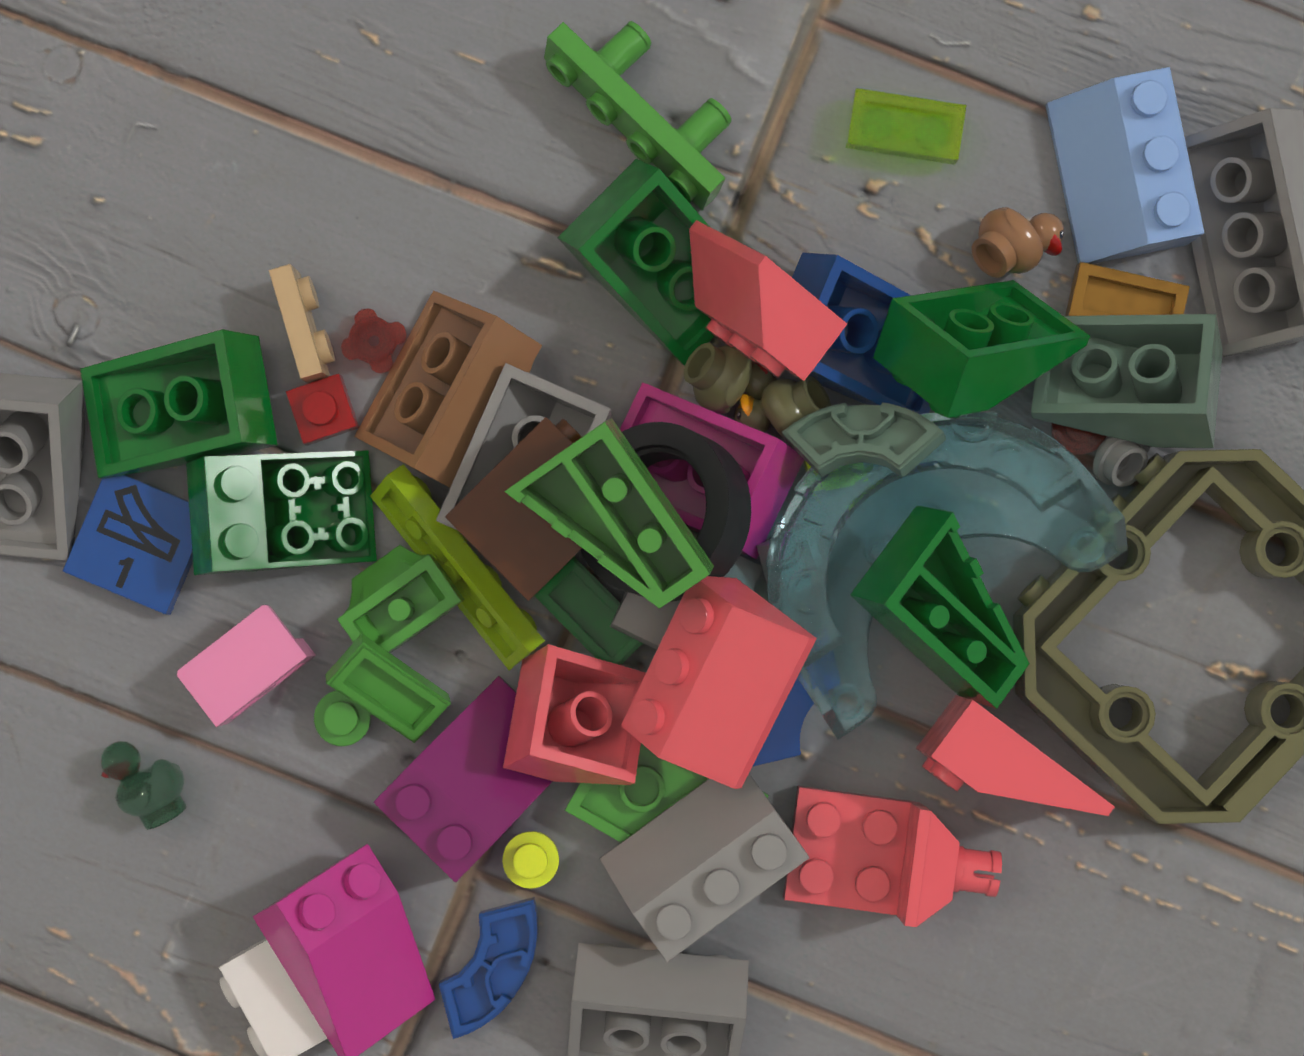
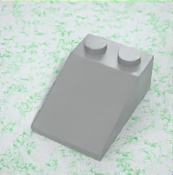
(40, 464)

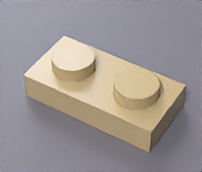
(296, 300)

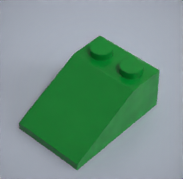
(641, 253)
(973, 344)
(179, 404)

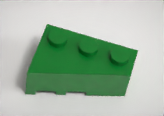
(940, 610)

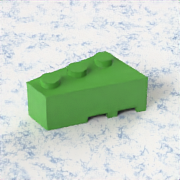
(616, 513)

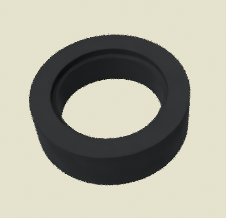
(725, 489)

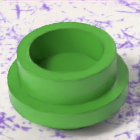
(341, 720)

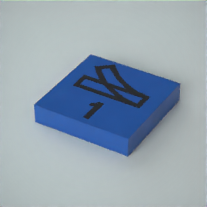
(135, 543)

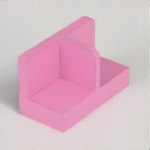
(244, 665)

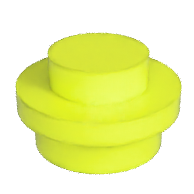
(530, 859)

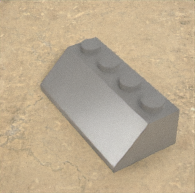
(1253, 226)

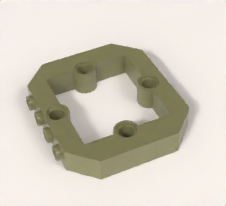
(1072, 705)

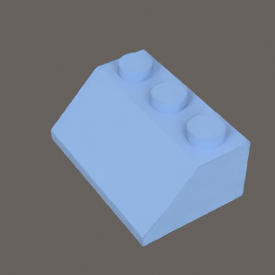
(1125, 167)

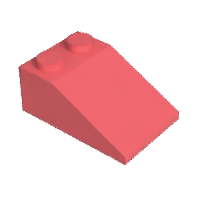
(991, 758)

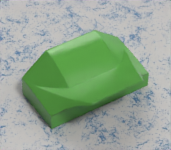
(398, 598)

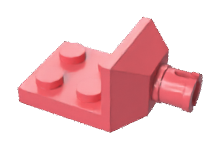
(881, 856)

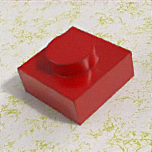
(322, 409)

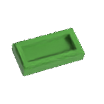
(387, 688)

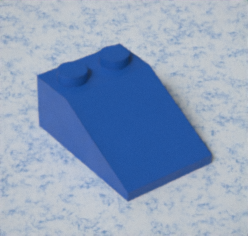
(863, 304)

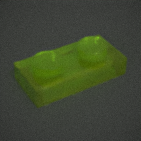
(906, 126)

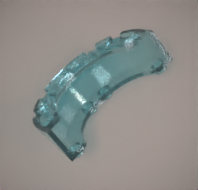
(987, 473)

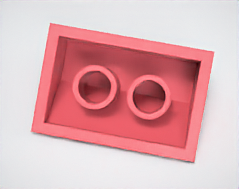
(759, 305)
(718, 680)

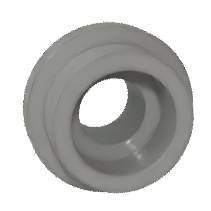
(1119, 461)

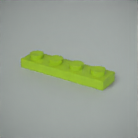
(486, 604)

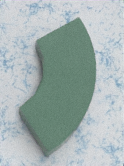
(864, 433)

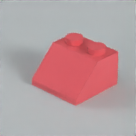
(572, 718)

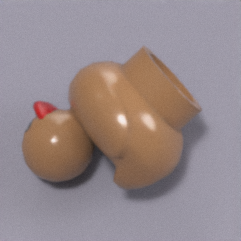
(1013, 243)

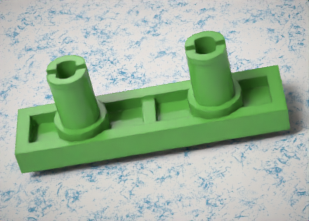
(617, 103)

